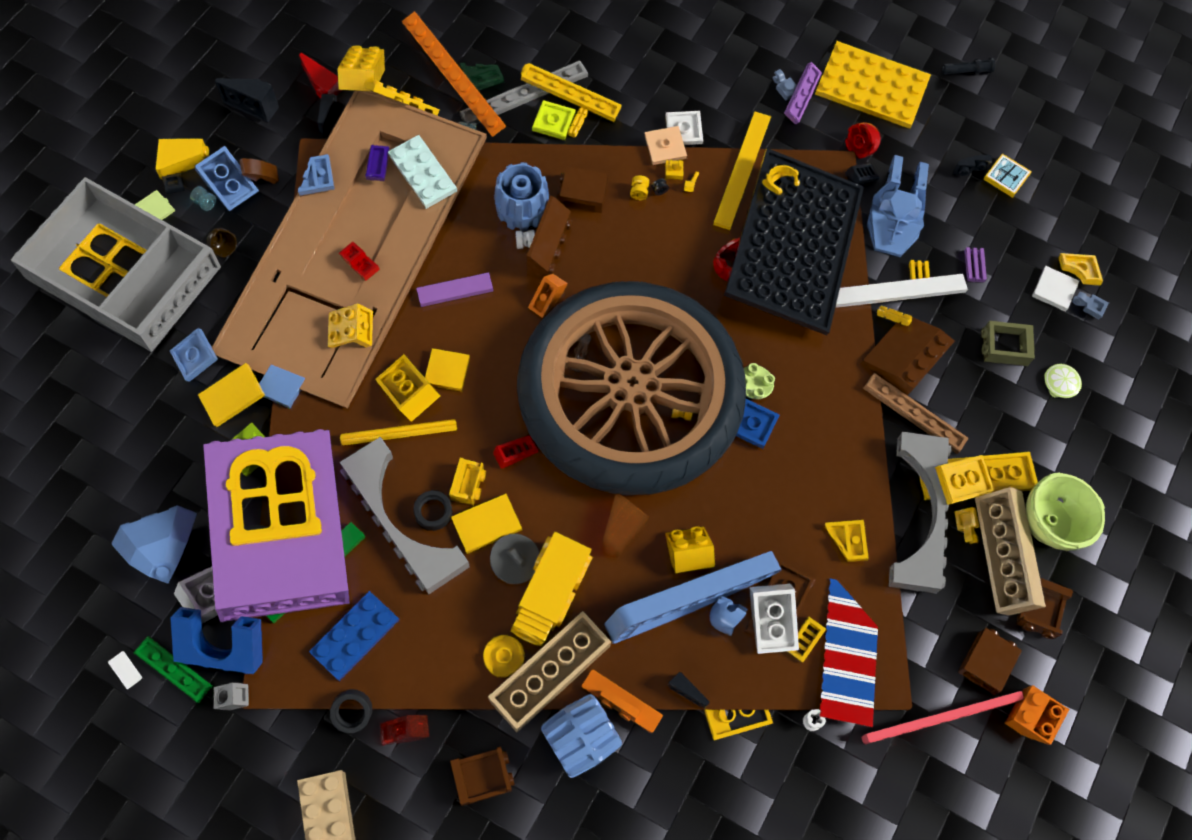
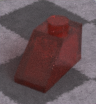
(404, 729)

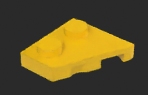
(849, 538)

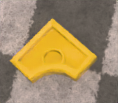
(1083, 266)

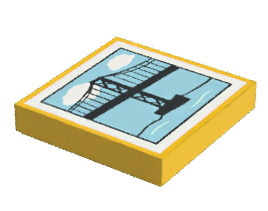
(1007, 175)

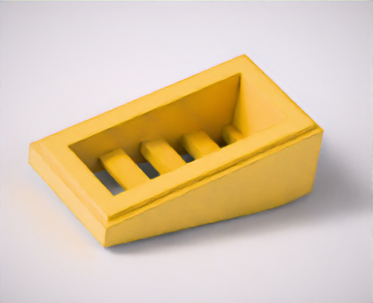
(809, 621)

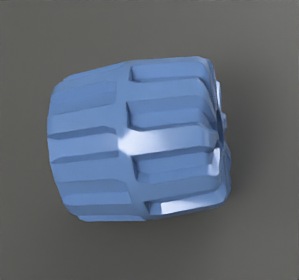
(521, 196)
(581, 735)

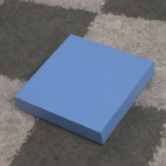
(193, 354)
(281, 388)

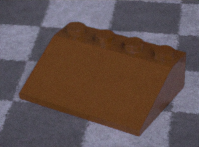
(908, 353)

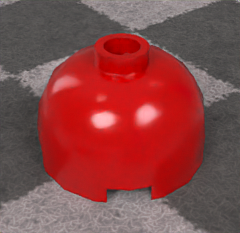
(863, 139)

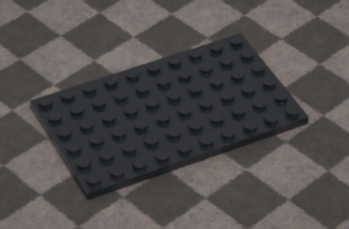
(795, 244)

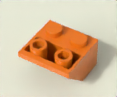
(1037, 716)

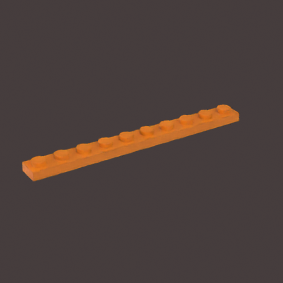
(454, 74)

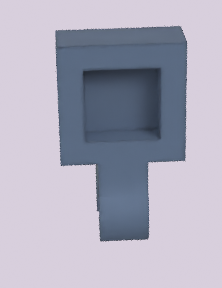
(785, 86)
(1093, 305)

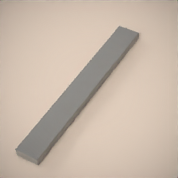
(525, 93)

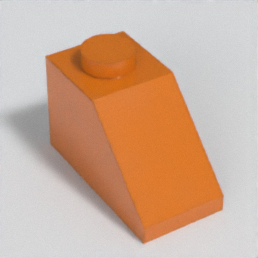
(547, 294)

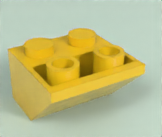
(690, 549)

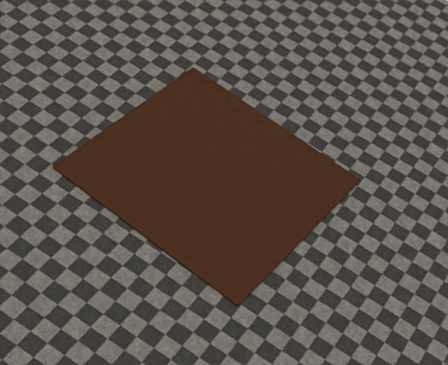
(815, 468)

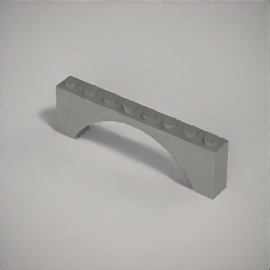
(429, 564)
(925, 568)

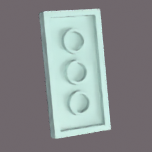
(422, 171)

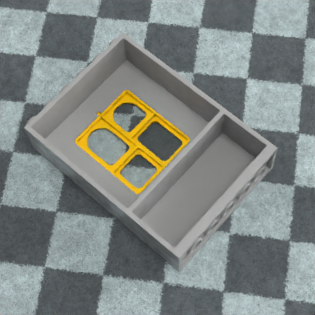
(149, 295)

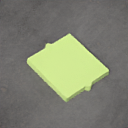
(156, 205)

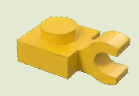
(967, 521)

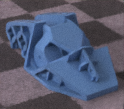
(896, 214)

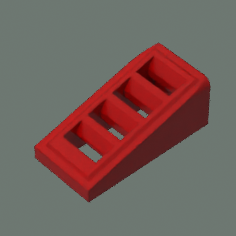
(508, 459)

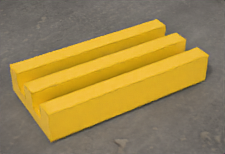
(919, 265)

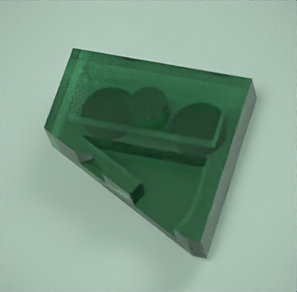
(483, 75)

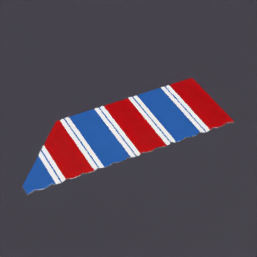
(848, 660)

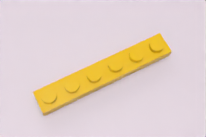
(571, 92)

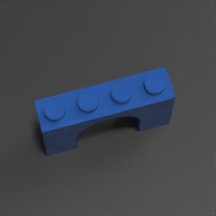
(193, 648)

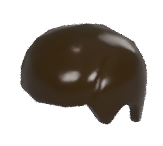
(222, 242)

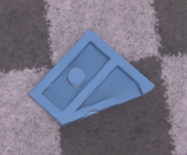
(317, 176)

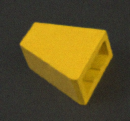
(179, 155)

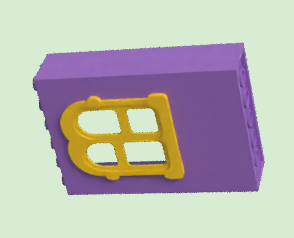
(278, 565)

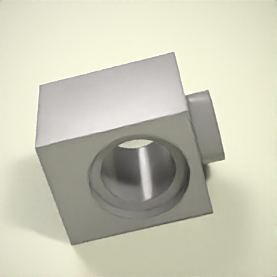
(231, 696)

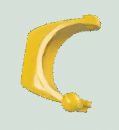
(776, 173)

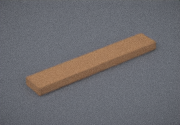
(914, 412)

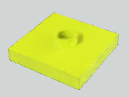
(553, 120)

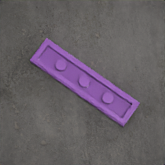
(803, 93)
(454, 289)

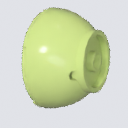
(1074, 522)

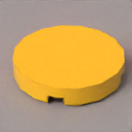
(503, 656)

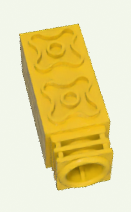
(550, 593)

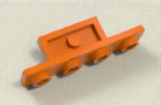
(622, 701)

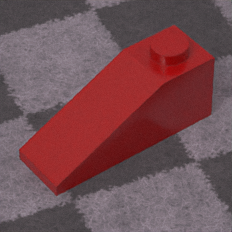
(321, 78)

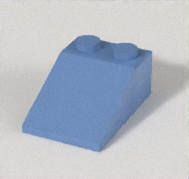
(225, 178)

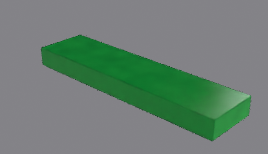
(175, 672)

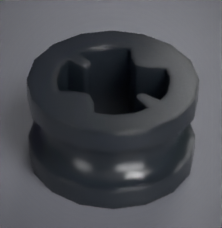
(660, 186)

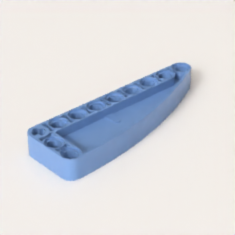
(688, 597)

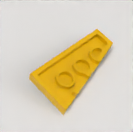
(403, 97)

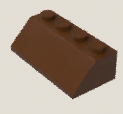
(548, 239)

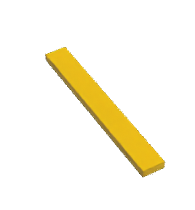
(742, 171)

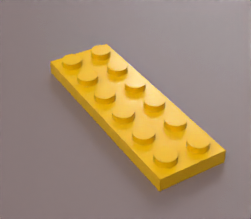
(1005, 471)

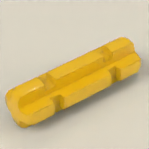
(577, 122)
(894, 315)

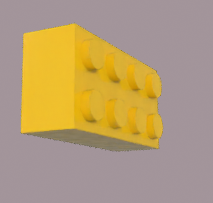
(360, 66)

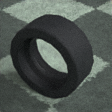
(432, 495)
(344, 726)

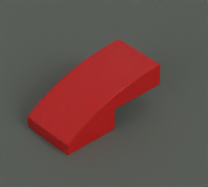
(359, 261)

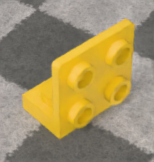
(350, 325)

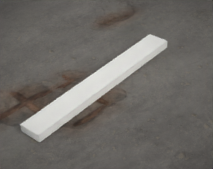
(901, 290)

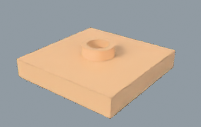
(665, 145)

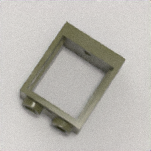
(1026, 342)

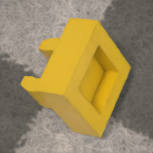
(674, 169)

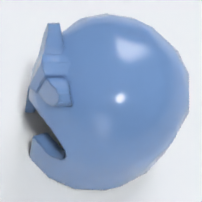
(726, 615)

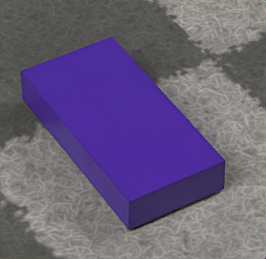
(377, 163)

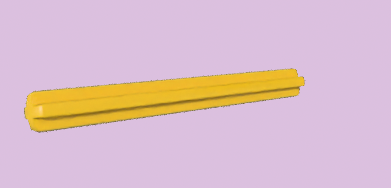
(398, 432)

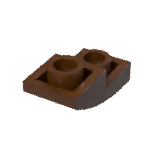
(259, 169)

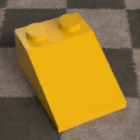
(407, 388)

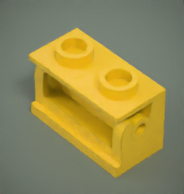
(466, 482)

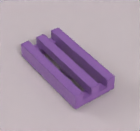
(976, 254)

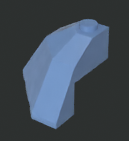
(156, 541)

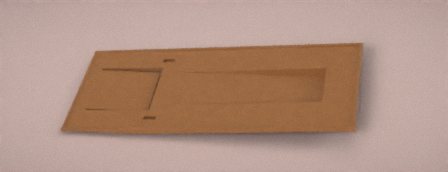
(378, 217)

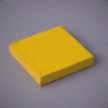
(447, 369)

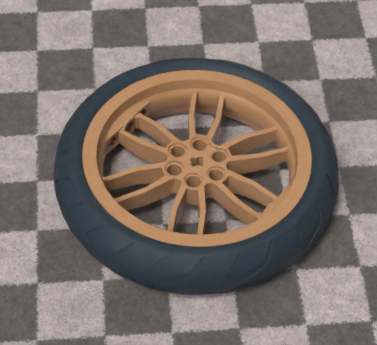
(618, 304)

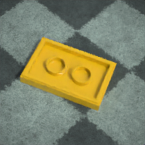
(231, 395)
(964, 479)
(486, 523)
(720, 725)

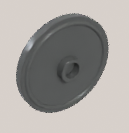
(514, 558)

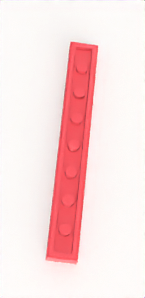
(942, 717)

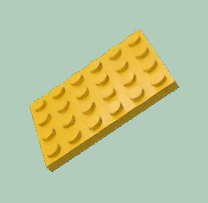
(873, 84)

